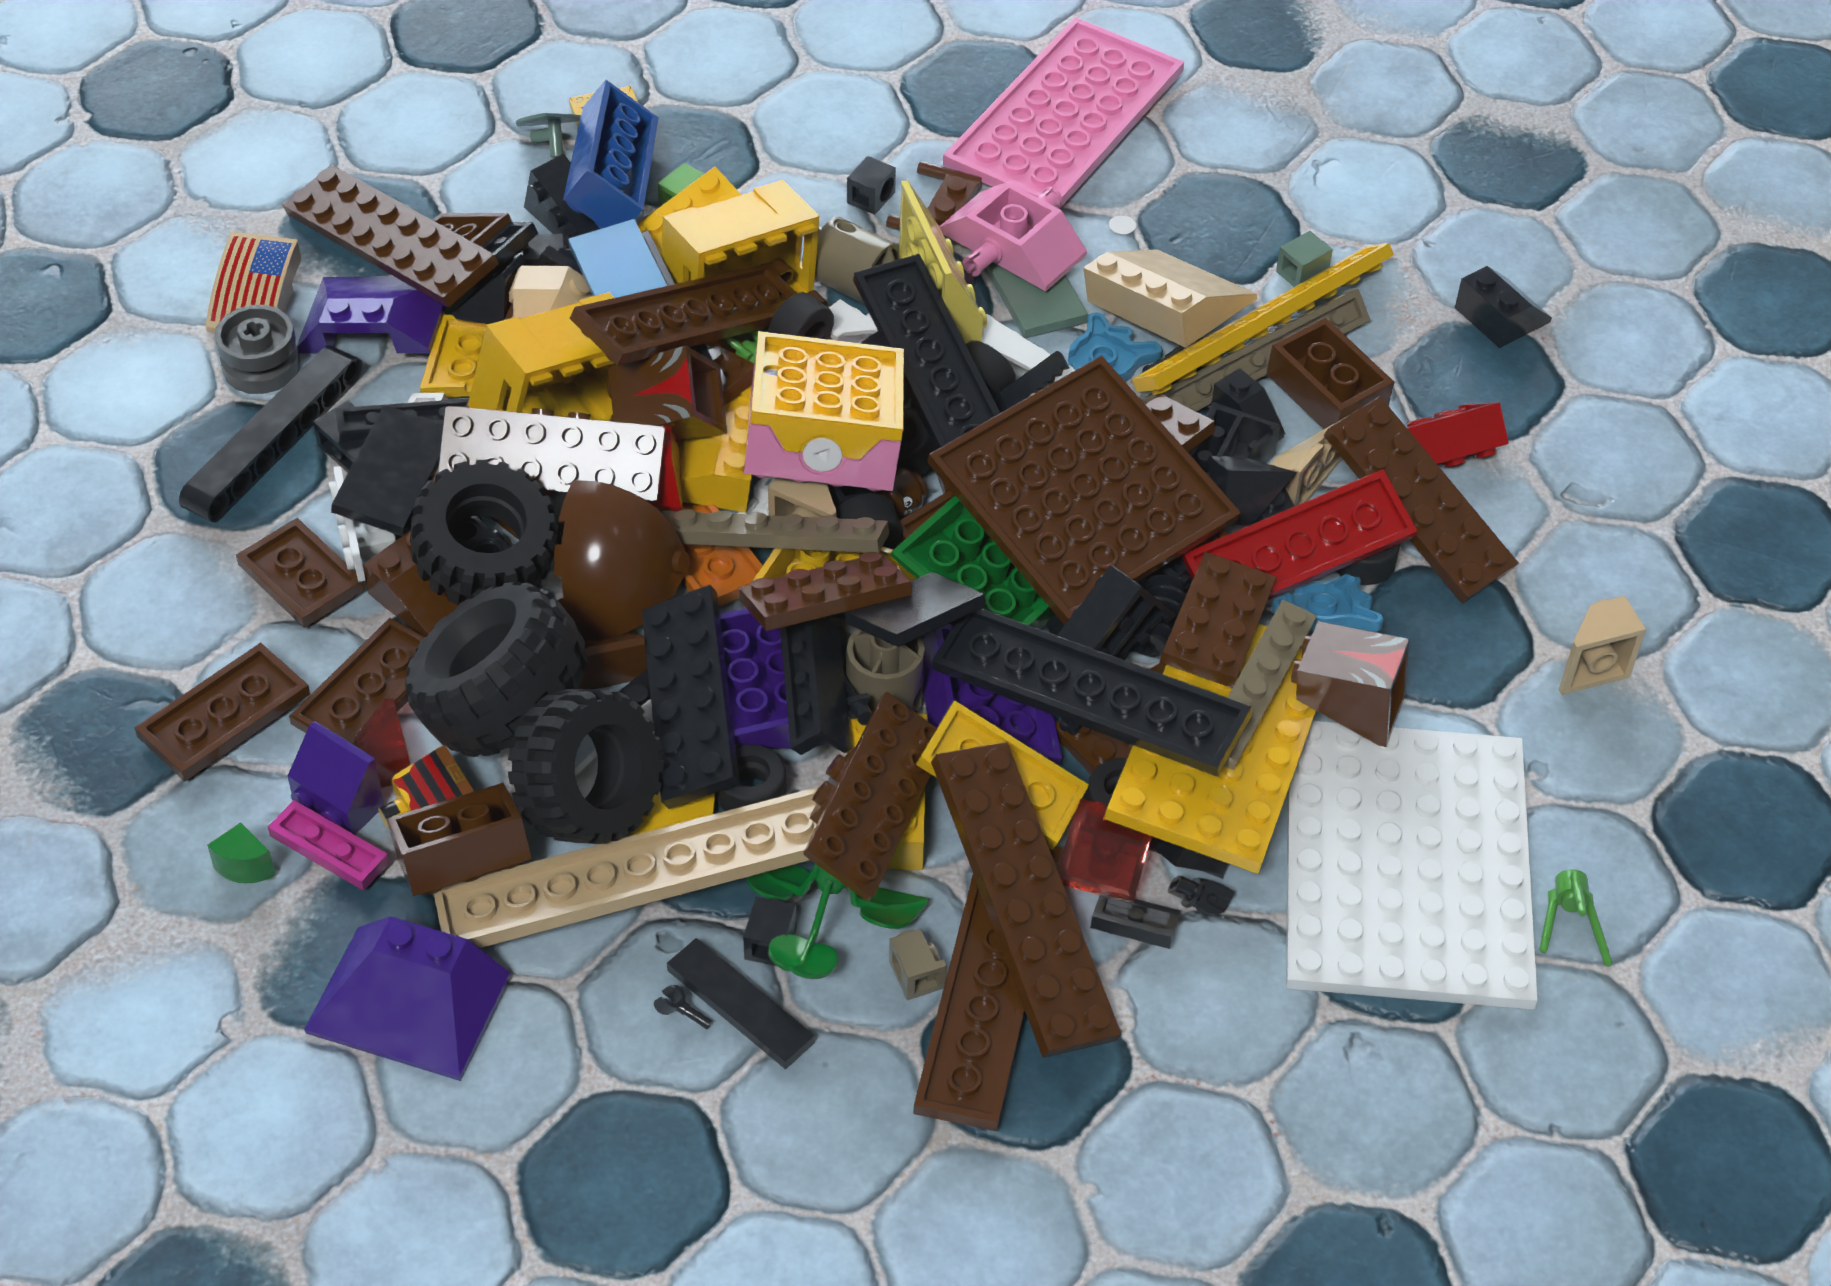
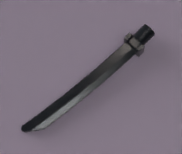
(858, 704)

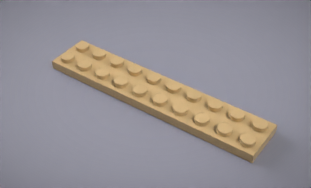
(628, 871)

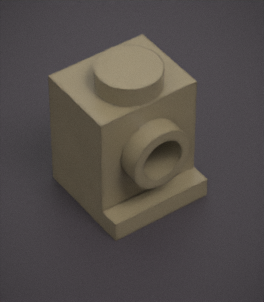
(916, 964)

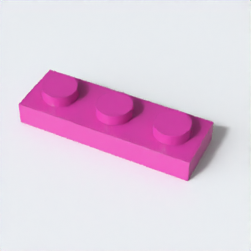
(328, 845)

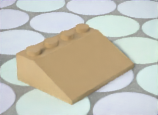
(1163, 293)

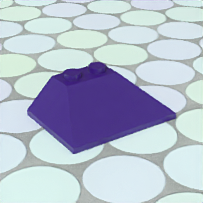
(371, 306)
(410, 996)

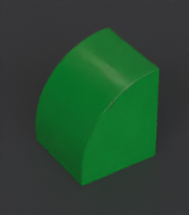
(241, 856)

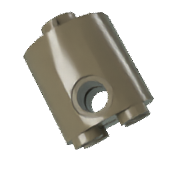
(846, 250)
(882, 667)

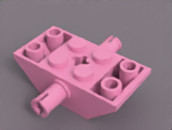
(1017, 233)

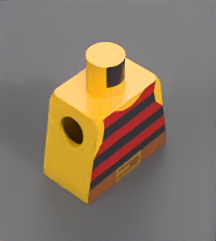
(426, 783)

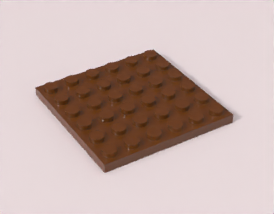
(1083, 485)

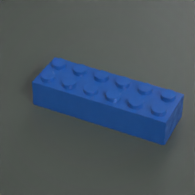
(611, 158)

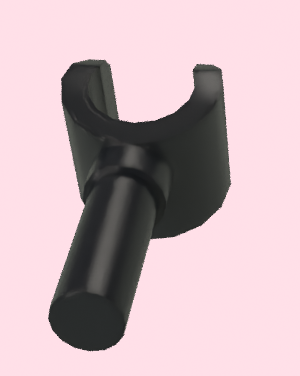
(677, 997)

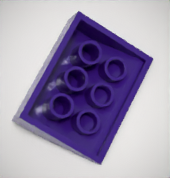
(755, 681)
(1019, 720)

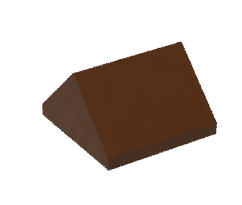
(614, 660)

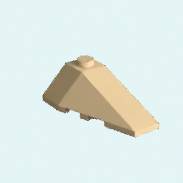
(545, 289)
(1313, 462)

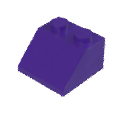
(335, 779)

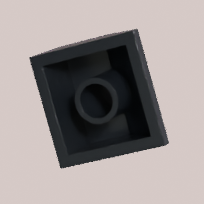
(1498, 307)

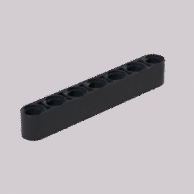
(270, 434)

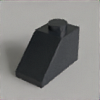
(1245, 395)

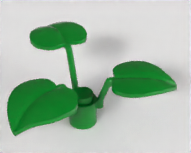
(817, 960)

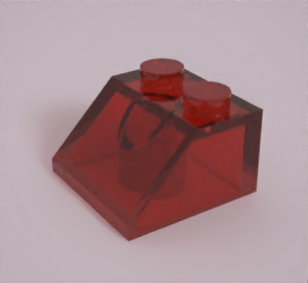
(1104, 855)

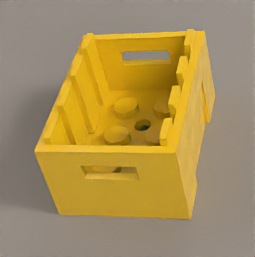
(743, 235)
(542, 365)

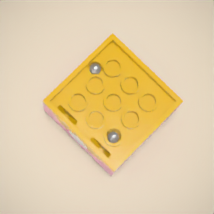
(825, 411)

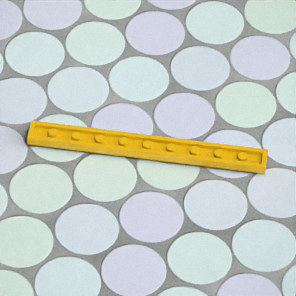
(1256, 323)

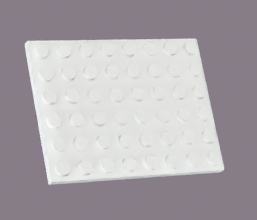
(1410, 868)

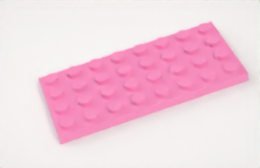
(1065, 111)

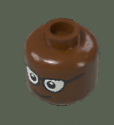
(907, 491)

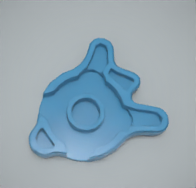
(1114, 345)
(1335, 603)

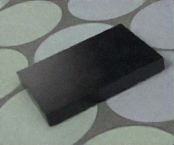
(932, 605)

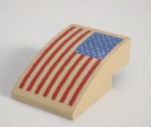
(253, 272)

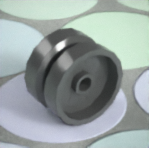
(257, 349)

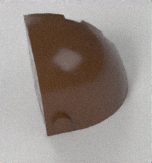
(614, 558)

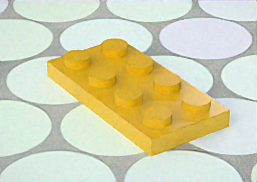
(1049, 787)

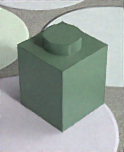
(1303, 258)

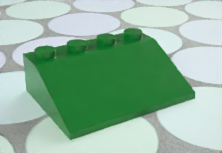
(962, 551)

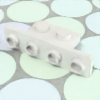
(363, 539)

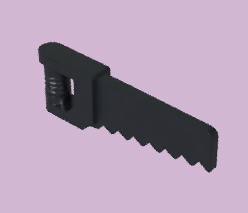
(1031, 382)

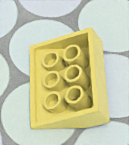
(923, 236)

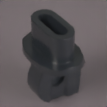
(1203, 894)

